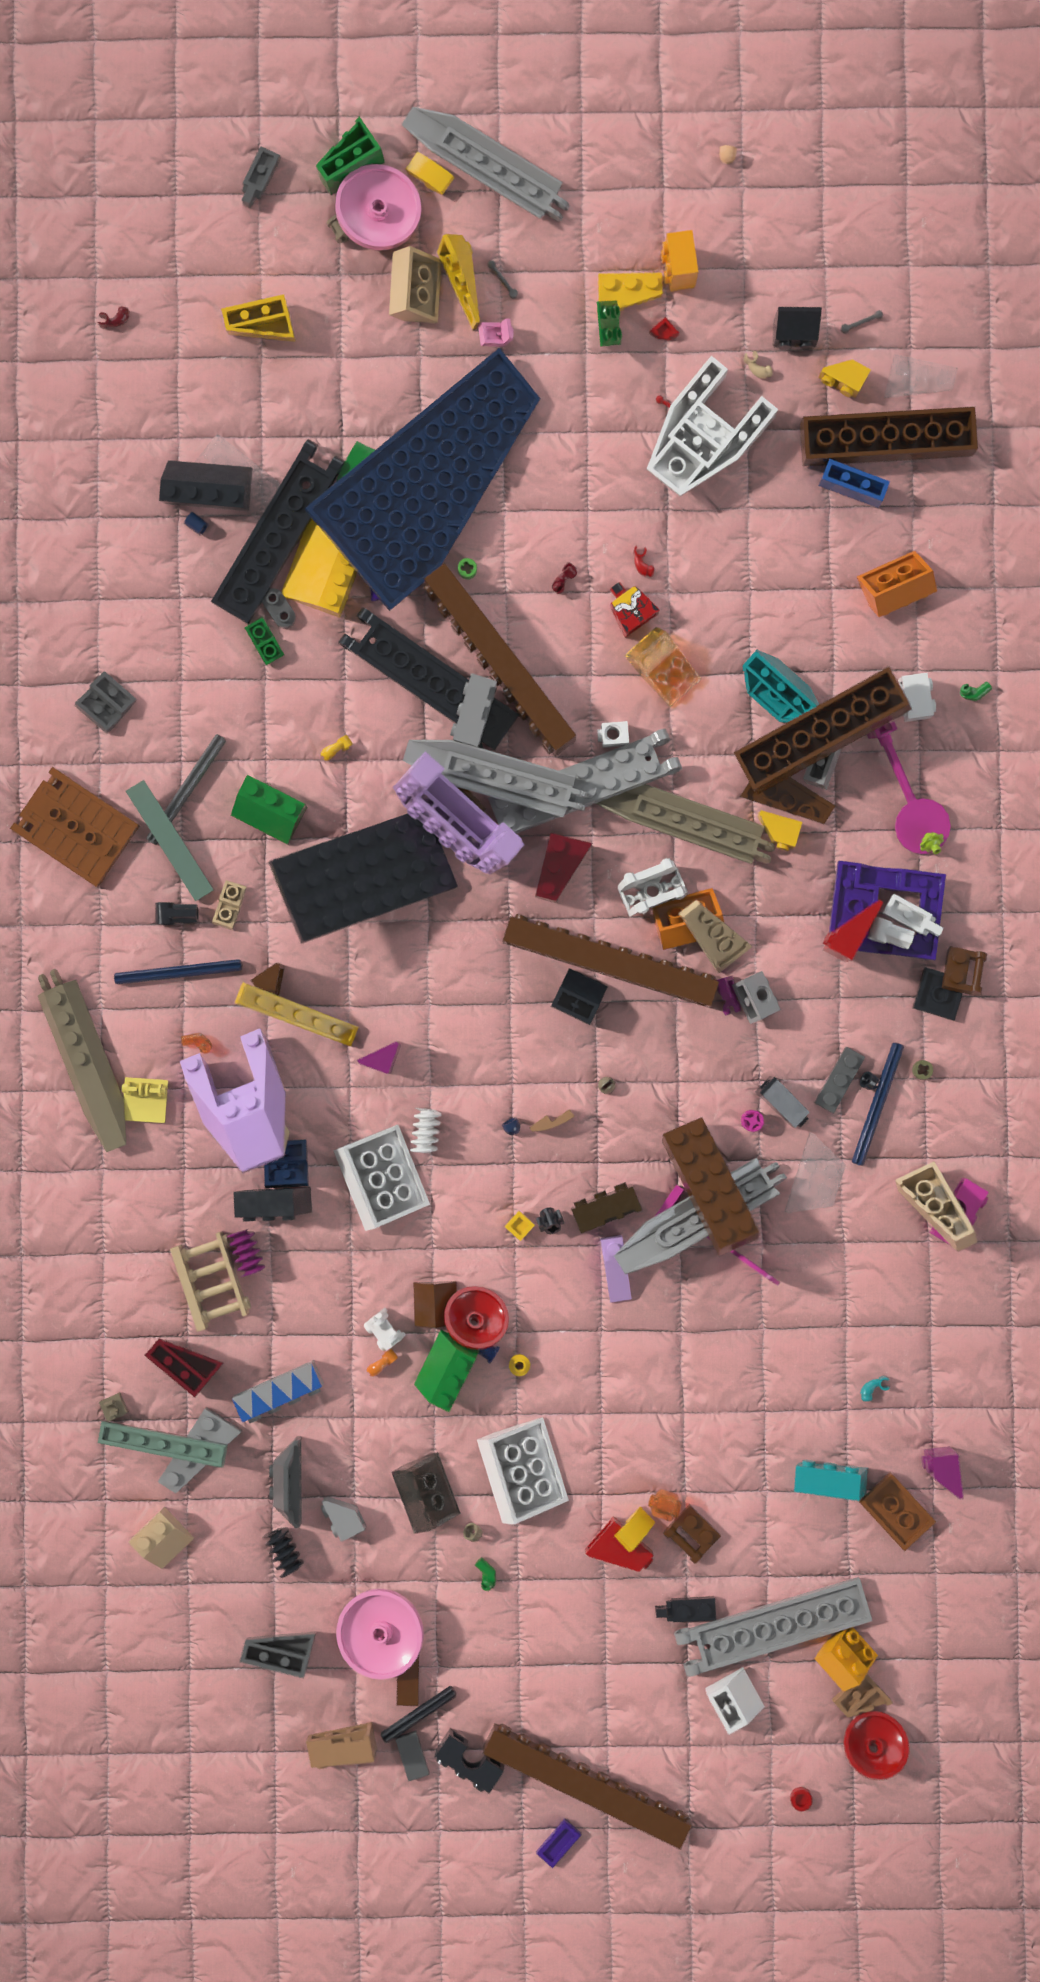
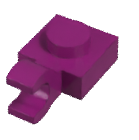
(728, 994)

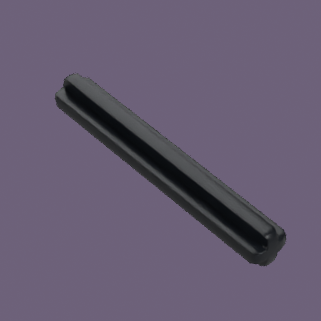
(418, 1714)

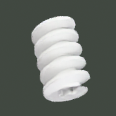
(426, 1130)

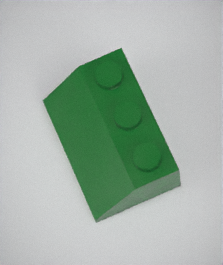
(268, 809)
(445, 1371)

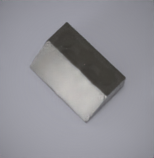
(426, 1493)

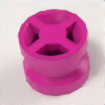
(755, 1119)

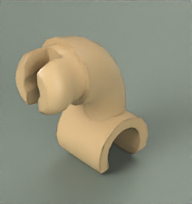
(759, 371)

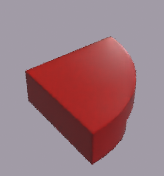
(664, 330)

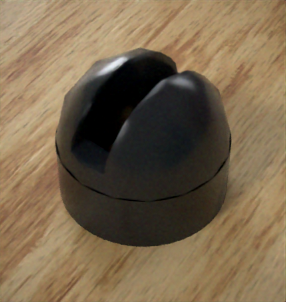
(869, 1081)

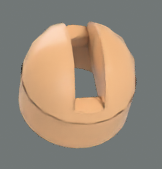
(727, 154)

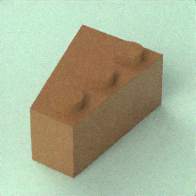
(342, 1746)

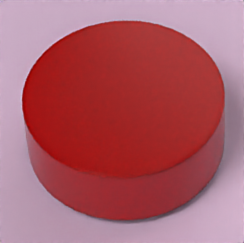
(801, 1799)

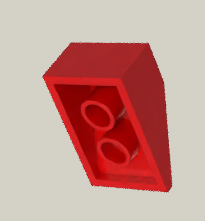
(847, 938)

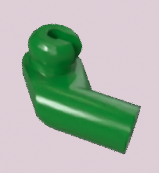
(975, 694)
(488, 1574)

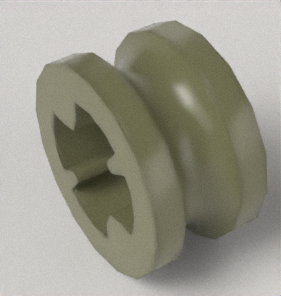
(922, 1063)

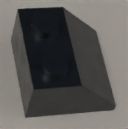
(796, 327)

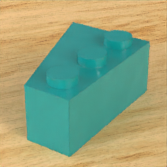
(831, 1480)

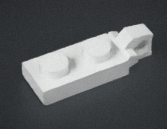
(911, 916)

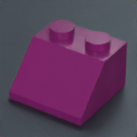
(944, 1467)

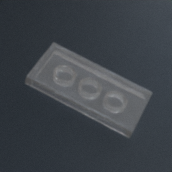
(262, 485)

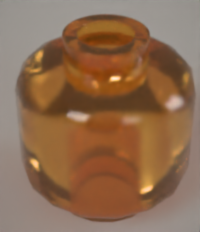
(665, 1505)

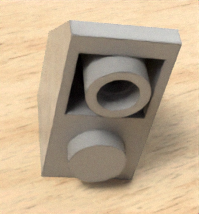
(344, 1517)

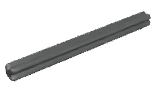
(192, 780)

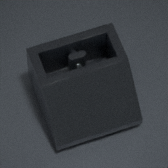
(579, 996)

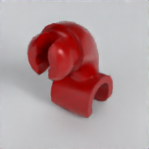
(641, 567)

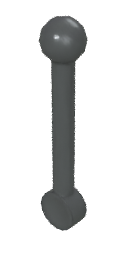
(512, 292)
(845, 327)

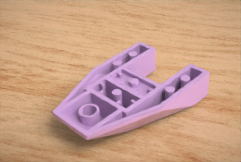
(248, 1118)

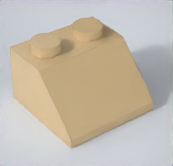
(161, 1539)

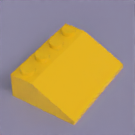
(319, 574)

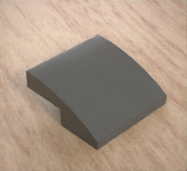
(105, 702)

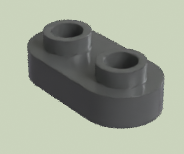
(279, 607)

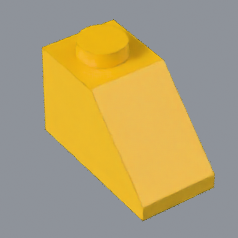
(780, 829)

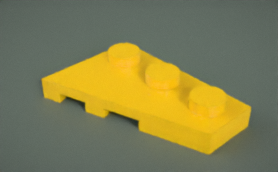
(629, 288)

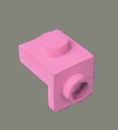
(496, 333)

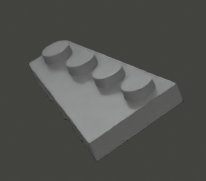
(208, 1428)

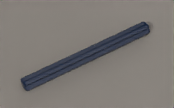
(178, 971)
(877, 1104)

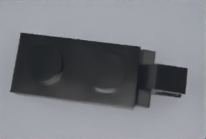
(687, 1609)

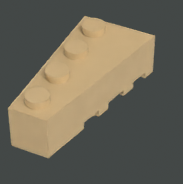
(937, 1204)

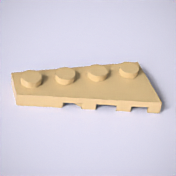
(715, 938)

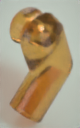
(198, 1040)

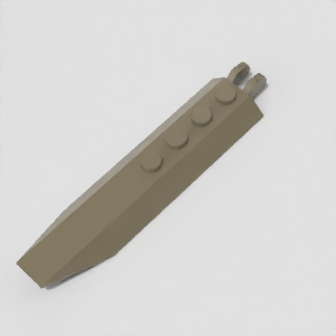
(691, 822)
(84, 1059)

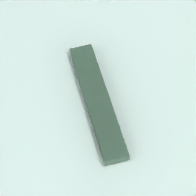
(169, 840)
(162, 1444)

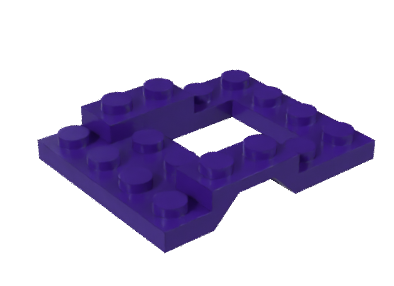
(859, 886)

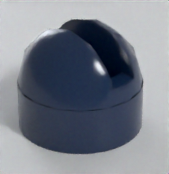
(511, 1126)

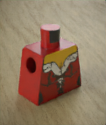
(631, 608)

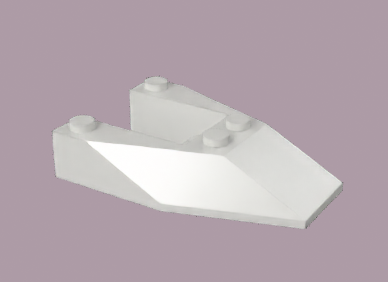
(699, 442)

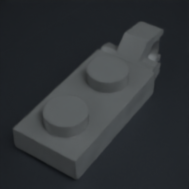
(259, 175)

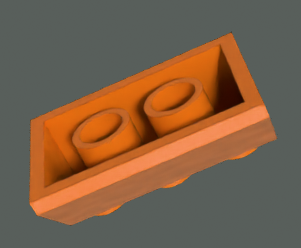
(897, 583)
(670, 925)

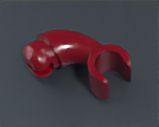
(120, 318)
(568, 571)

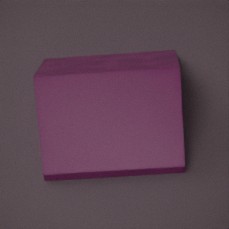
(382, 1059)

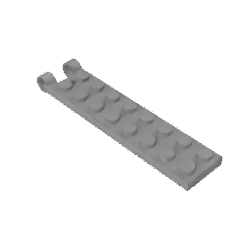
(601, 777)
(776, 1625)

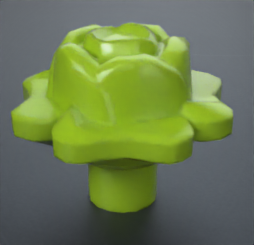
(932, 842)

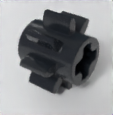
(550, 1220)

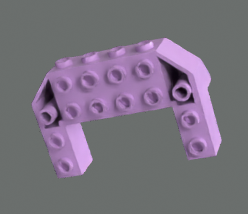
(455, 817)

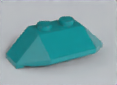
(777, 687)

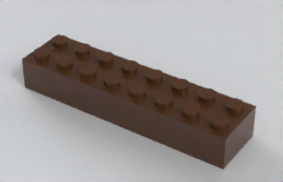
(889, 436)
(823, 730)

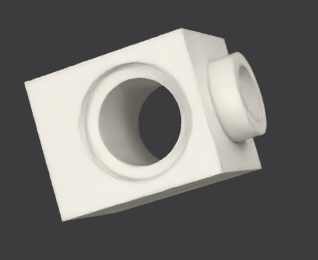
(620, 727)

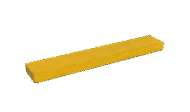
(296, 1014)

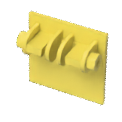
(145, 1099)

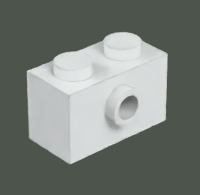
(918, 692)

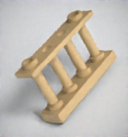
(189, 1276)

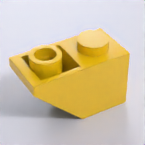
(845, 376)

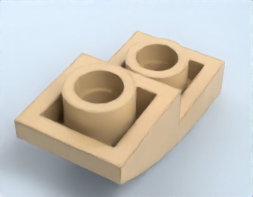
(229, 905)

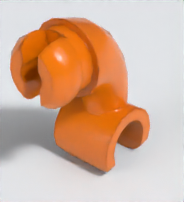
(387, 1358)

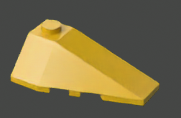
(458, 264)

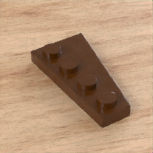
(794, 799)

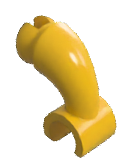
(330, 751)

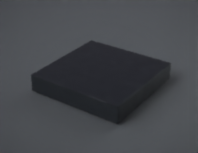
(933, 998)

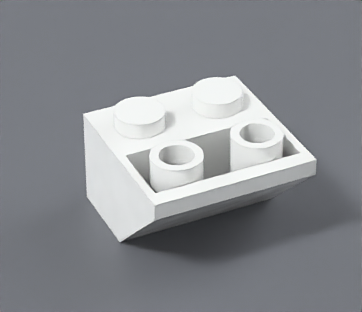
(735, 1700)

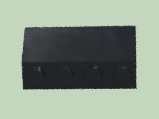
(206, 485)

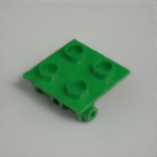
(608, 322)

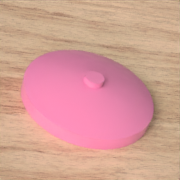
(378, 207)
(380, 1633)

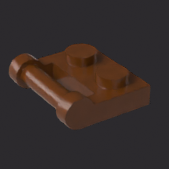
(957, 969)
(697, 1528)

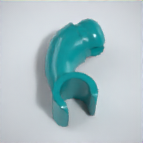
(868, 1388)

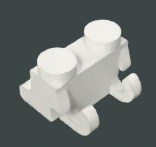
(383, 1330)

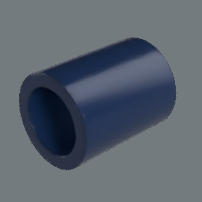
(196, 523)

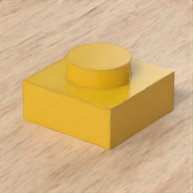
(519, 1225)

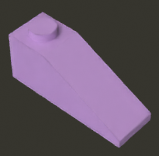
(617, 1281)

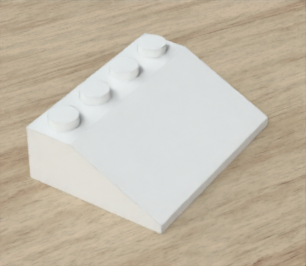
(381, 1177)
(522, 1471)

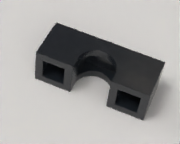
(482, 1774)

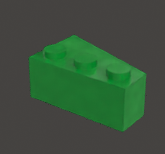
(352, 152)

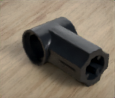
(171, 913)

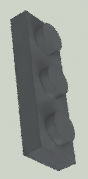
(839, 1080)

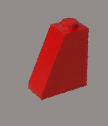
(610, 1550)

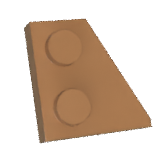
(861, 1698)

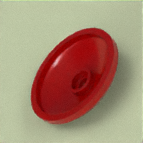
(476, 1305)
(886, 1735)

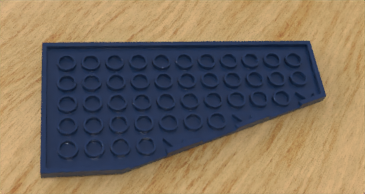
(419, 488)

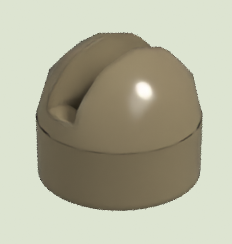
(603, 1081)
(467, 1533)

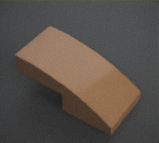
(545, 1123)

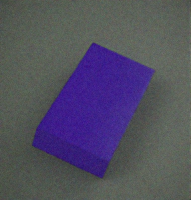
(558, 1843)

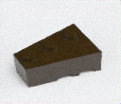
(606, 1207)

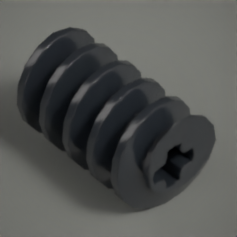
(284, 1551)

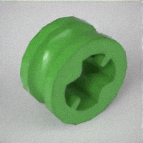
(471, 563)

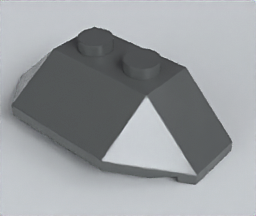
(288, 1483)

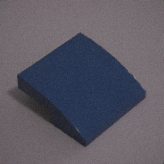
(290, 1169)

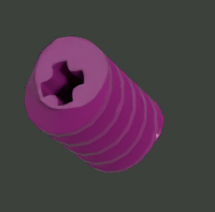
(246, 1252)

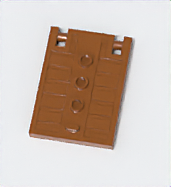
(75, 827)

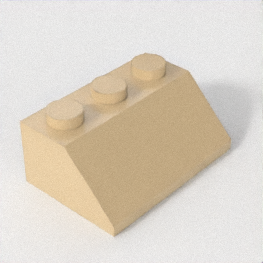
(415, 286)

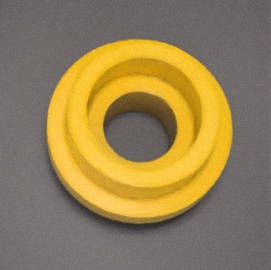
(519, 1358)

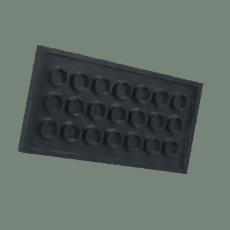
(361, 876)

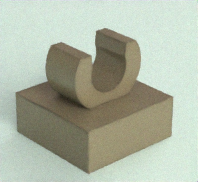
(113, 1407)

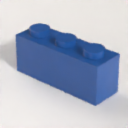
(854, 483)

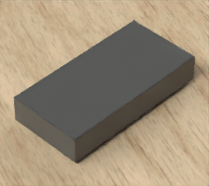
(412, 1755)

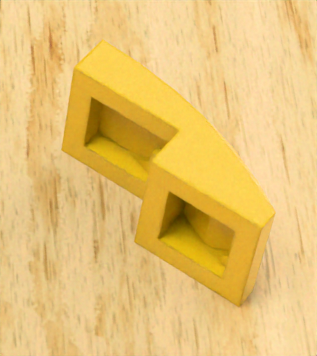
(430, 173)
(635, 1529)

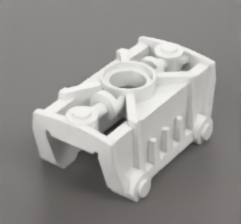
(648, 878)

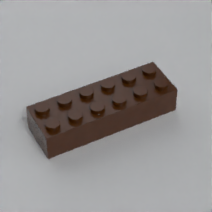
(710, 1186)

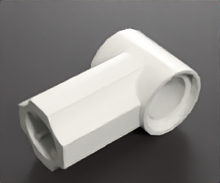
(884, 931)

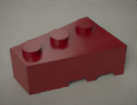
(559, 865)
(183, 1365)

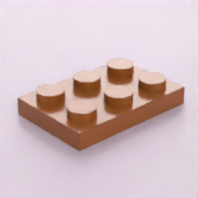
(897, 1511)

